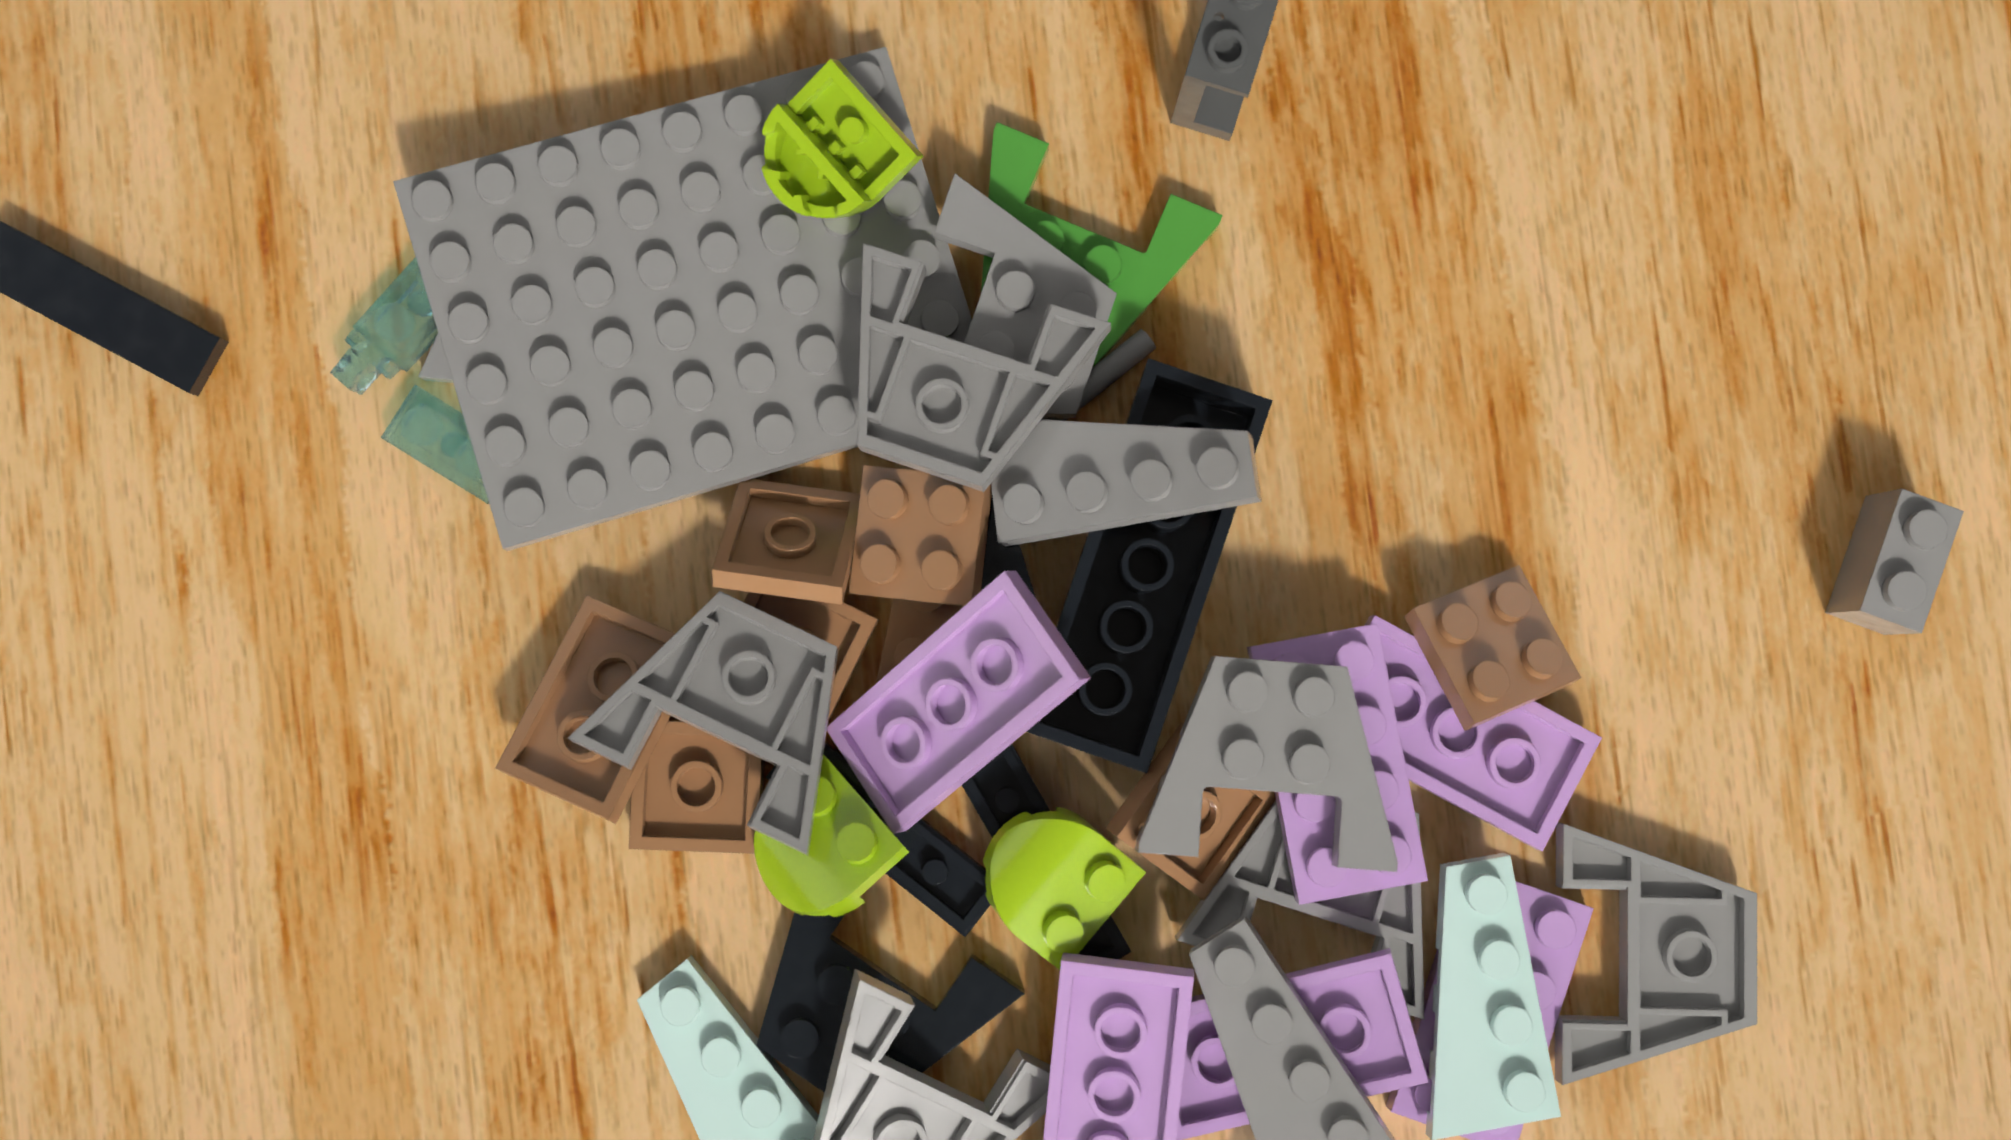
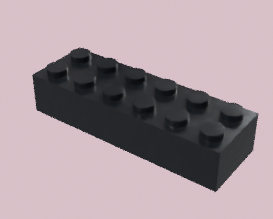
(1145, 588)

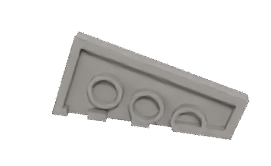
(1117, 475)
(1275, 1047)

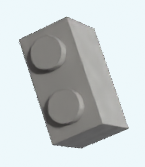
(1894, 562)

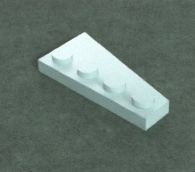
(1489, 1031)
(717, 1068)

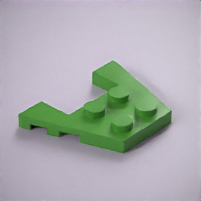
(1128, 272)

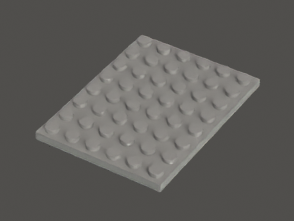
(649, 310)

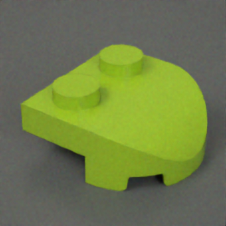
(833, 148)
(845, 855)
(1055, 880)

